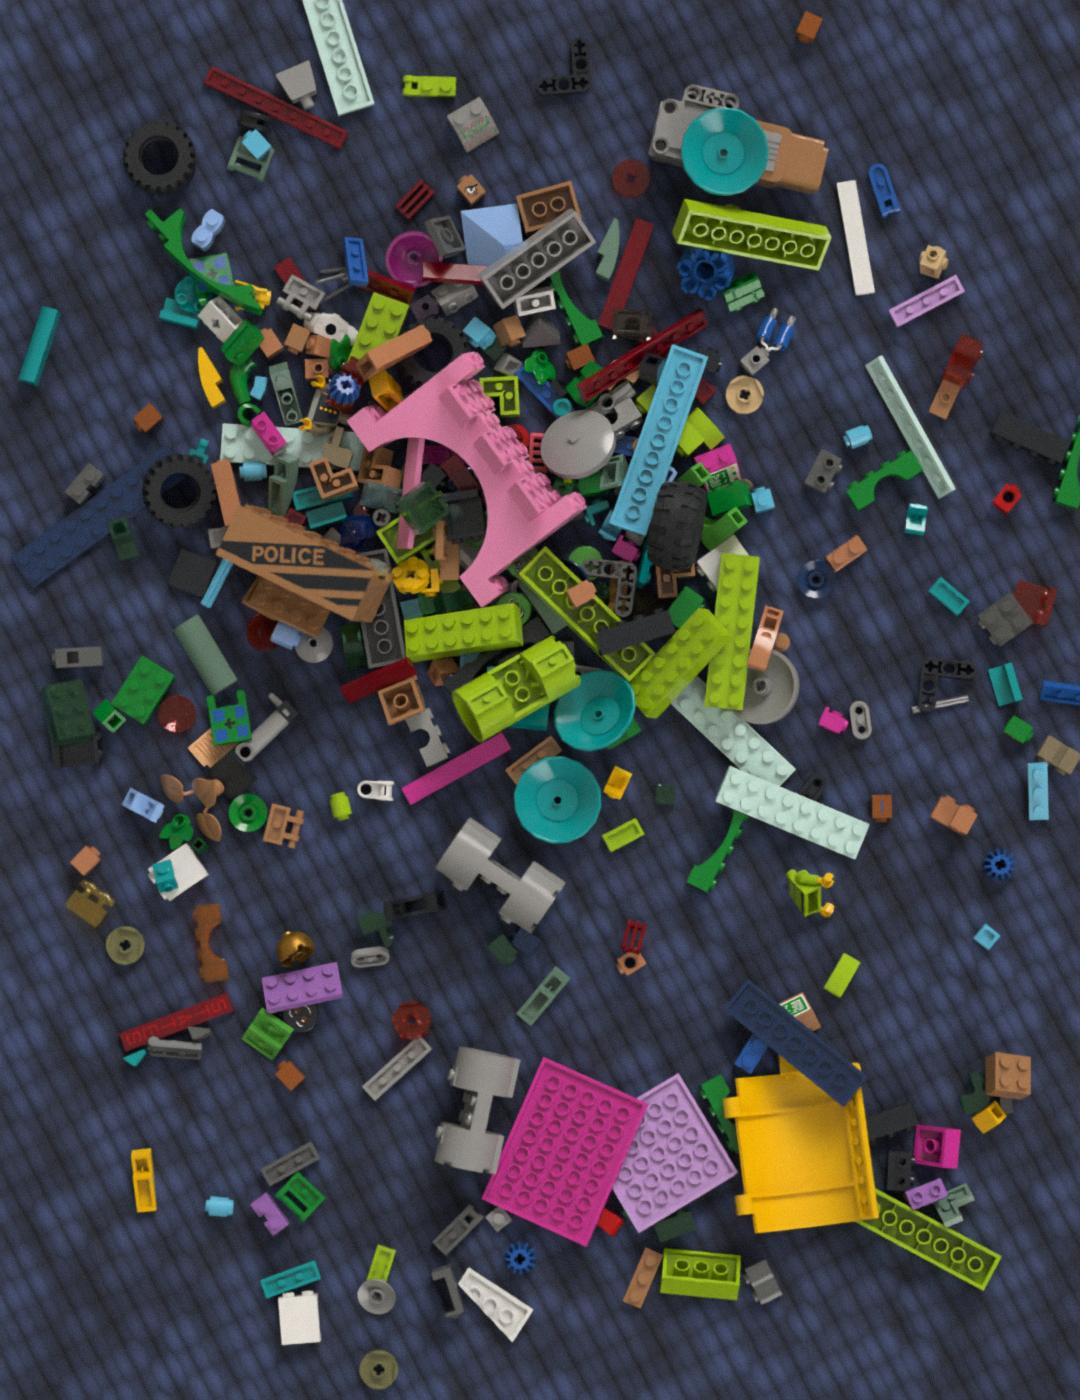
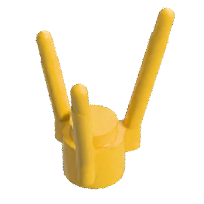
(262, 295)

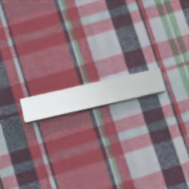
(855, 238)

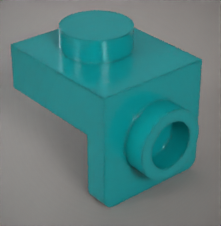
(596, 507)
(916, 519)
(165, 876)

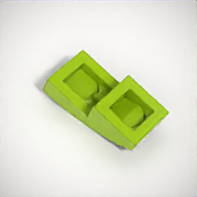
(705, 428)
(841, 975)

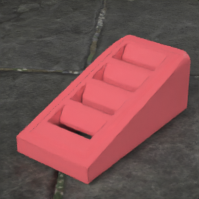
(531, 452)

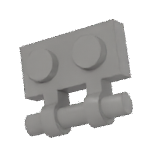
(303, 292)

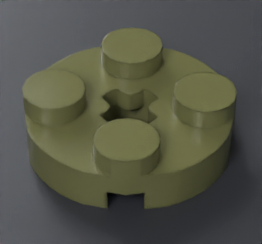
(119, 936)
(387, 1362)

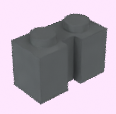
(84, 481)

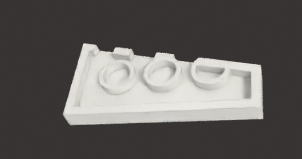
(499, 1305)

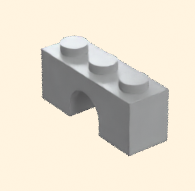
(628, 418)
(435, 750)

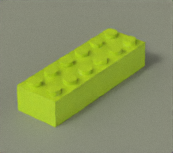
(463, 632)
(678, 662)

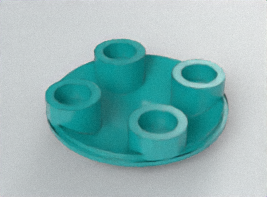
(186, 296)

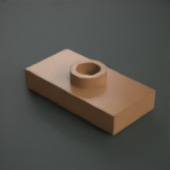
(944, 399)

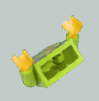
(806, 892)

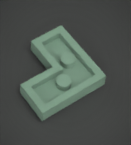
(948, 1207)

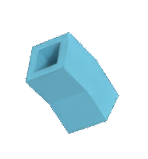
(259, 388)

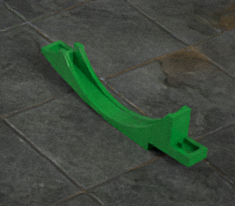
(171, 235)

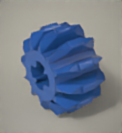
(343, 389)
(997, 858)
(514, 1254)

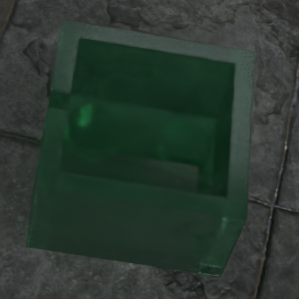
(420, 509)

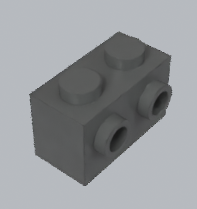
(823, 471)

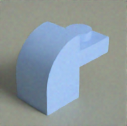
(143, 805)

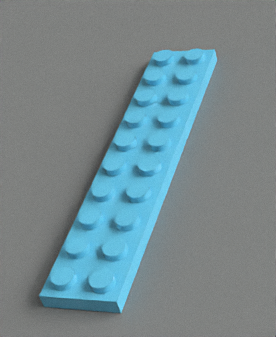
(658, 440)

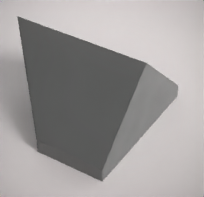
(540, 332)

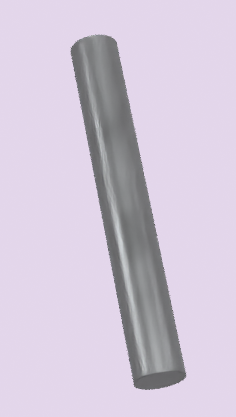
(943, 703)

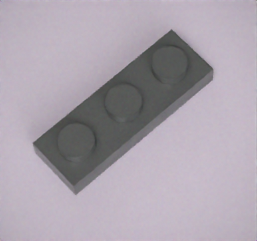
(290, 1163)

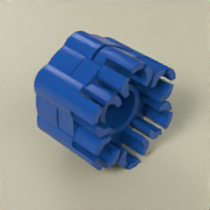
(704, 279)

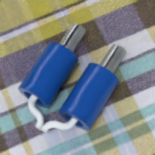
(766, 330)

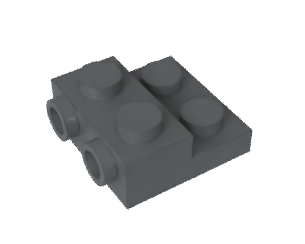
(445, 236)
(1004, 619)

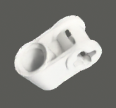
(378, 790)

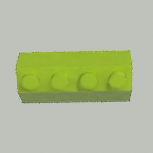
(700, 1274)

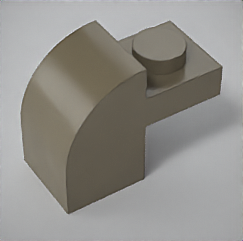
(336, 455)

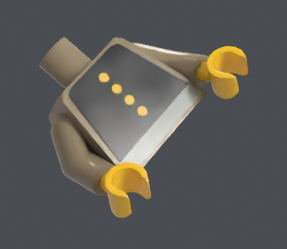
(322, 417)

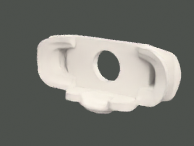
(320, 321)

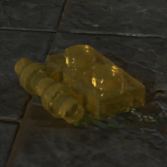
(86, 908)

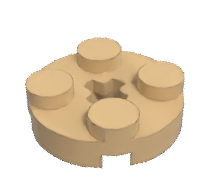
(739, 404)

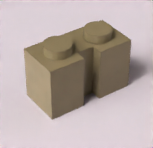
(1058, 755)

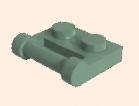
(242, 152)

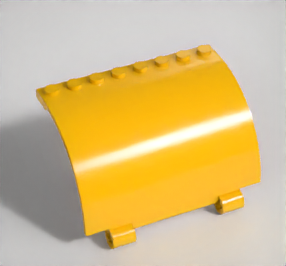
(800, 1154)

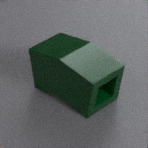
(203, 849)

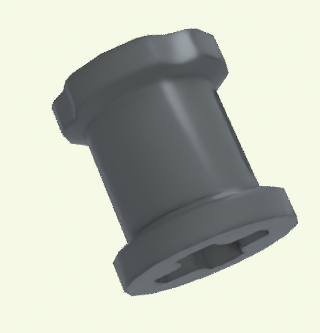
(382, 512)

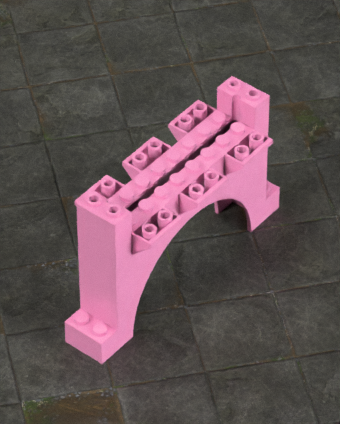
(519, 502)

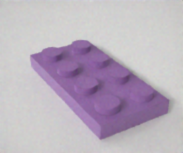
(302, 987)

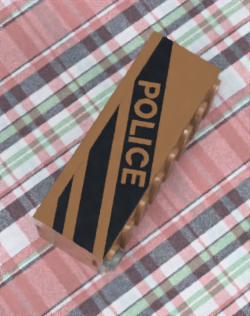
(305, 563)

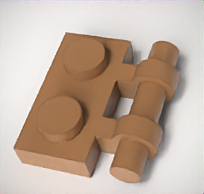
(277, 825)

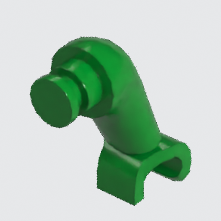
(238, 379)

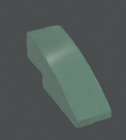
(609, 252)
(613, 472)
(282, 483)
(547, 616)
(543, 995)

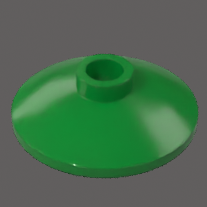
(243, 803)

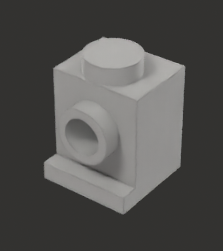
(751, 366)

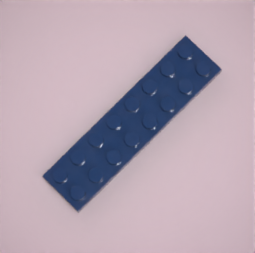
(796, 1043)

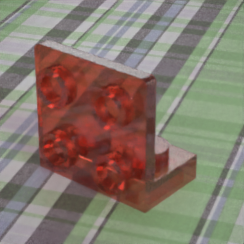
(1035, 601)

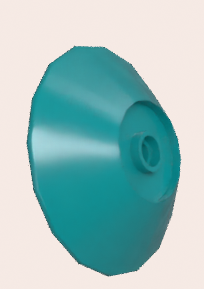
(728, 131)
(579, 709)
(562, 779)

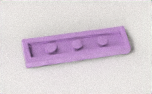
(926, 301)

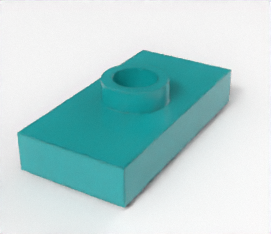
(948, 596)

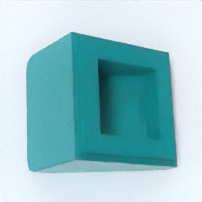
(135, 1059)

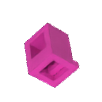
(626, 550)
(833, 721)

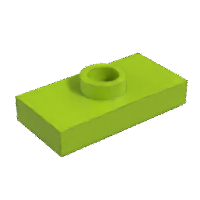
(623, 835)
(381, 1263)

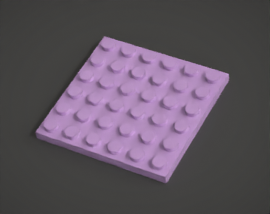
(670, 1157)

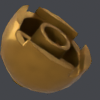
(294, 947)

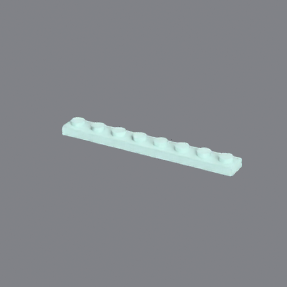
(910, 427)

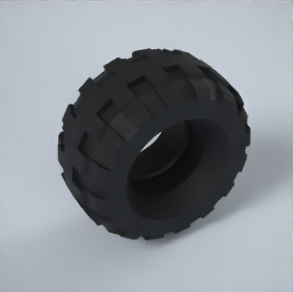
(676, 525)

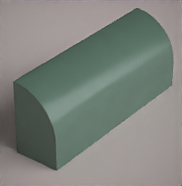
(205, 655)

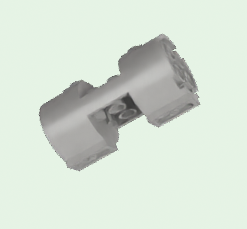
(471, 855)
(470, 1144)

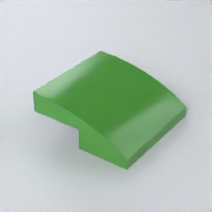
(267, 1034)

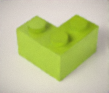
(504, 389)

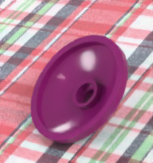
(408, 269)

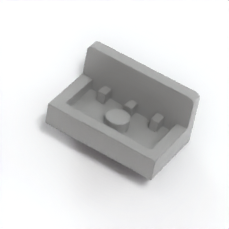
(454, 296)

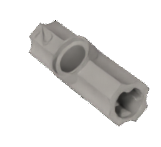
(617, 395)

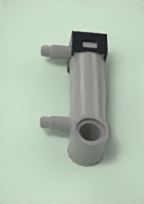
(269, 728)

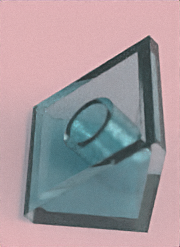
(380, 496)

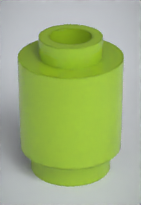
(340, 806)

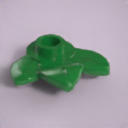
(339, 352)
(540, 367)
(177, 831)

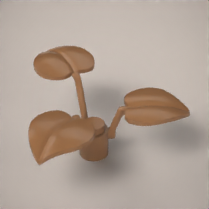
(207, 792)

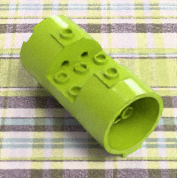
(516, 688)

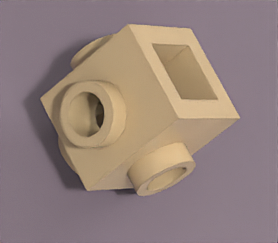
(933, 261)

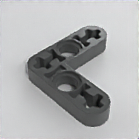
(617, 575)

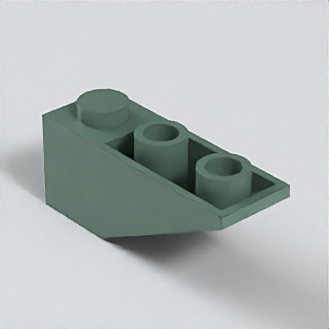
(285, 393)

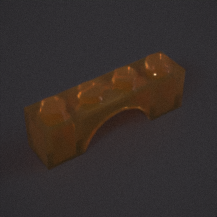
(208, 918)

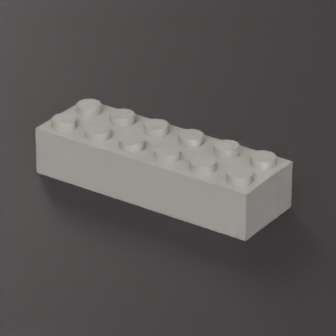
(536, 258)

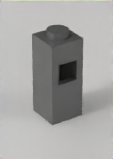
(78, 657)

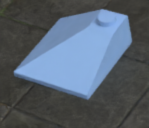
(490, 233)

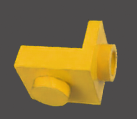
(435, 584)
(617, 783)

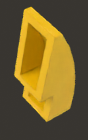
(210, 379)
(144, 1180)

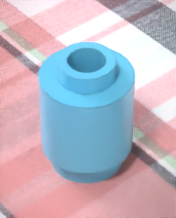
(857, 436)
(253, 471)
(219, 1206)

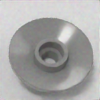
(317, 653)
(373, 1302)

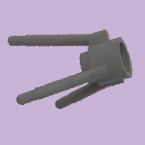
(343, 275)

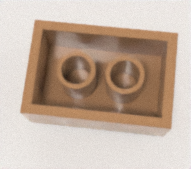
(545, 205)

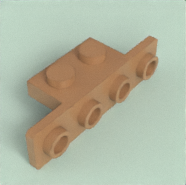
(446, 552)

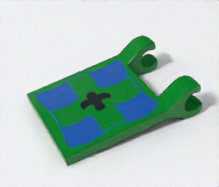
(216, 269)
(231, 722)

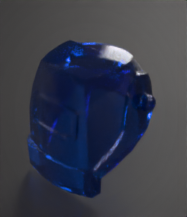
(356, 530)

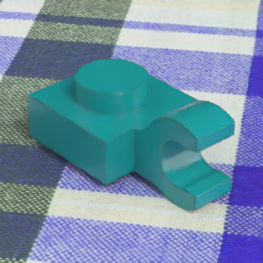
(199, 452)

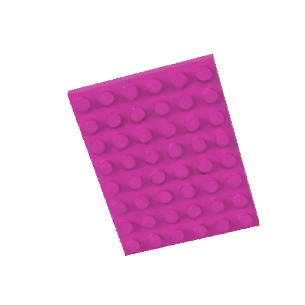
(565, 1151)

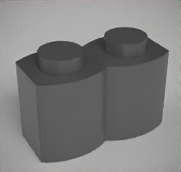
(762, 1281)

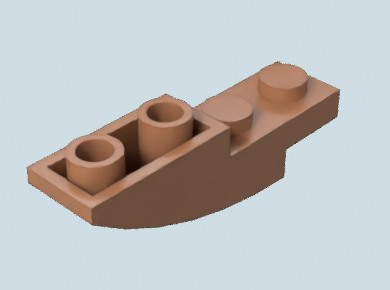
(765, 638)

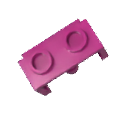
(268, 433)

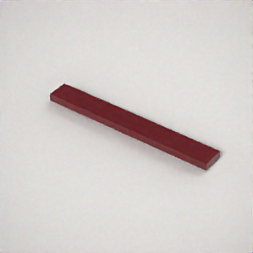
(275, 107)
(631, 361)

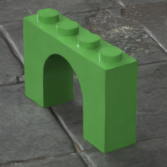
(714, 531)

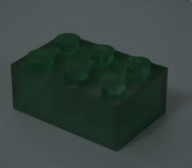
(67, 712)

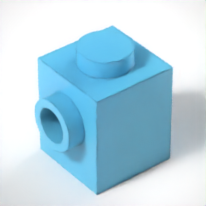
(256, 144)
(479, 334)
(762, 500)

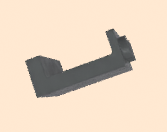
(447, 1272)

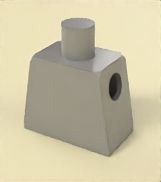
(298, 84)

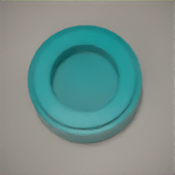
(561, 407)

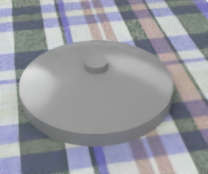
(578, 444)
(770, 693)

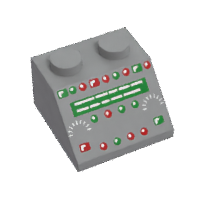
(472, 124)

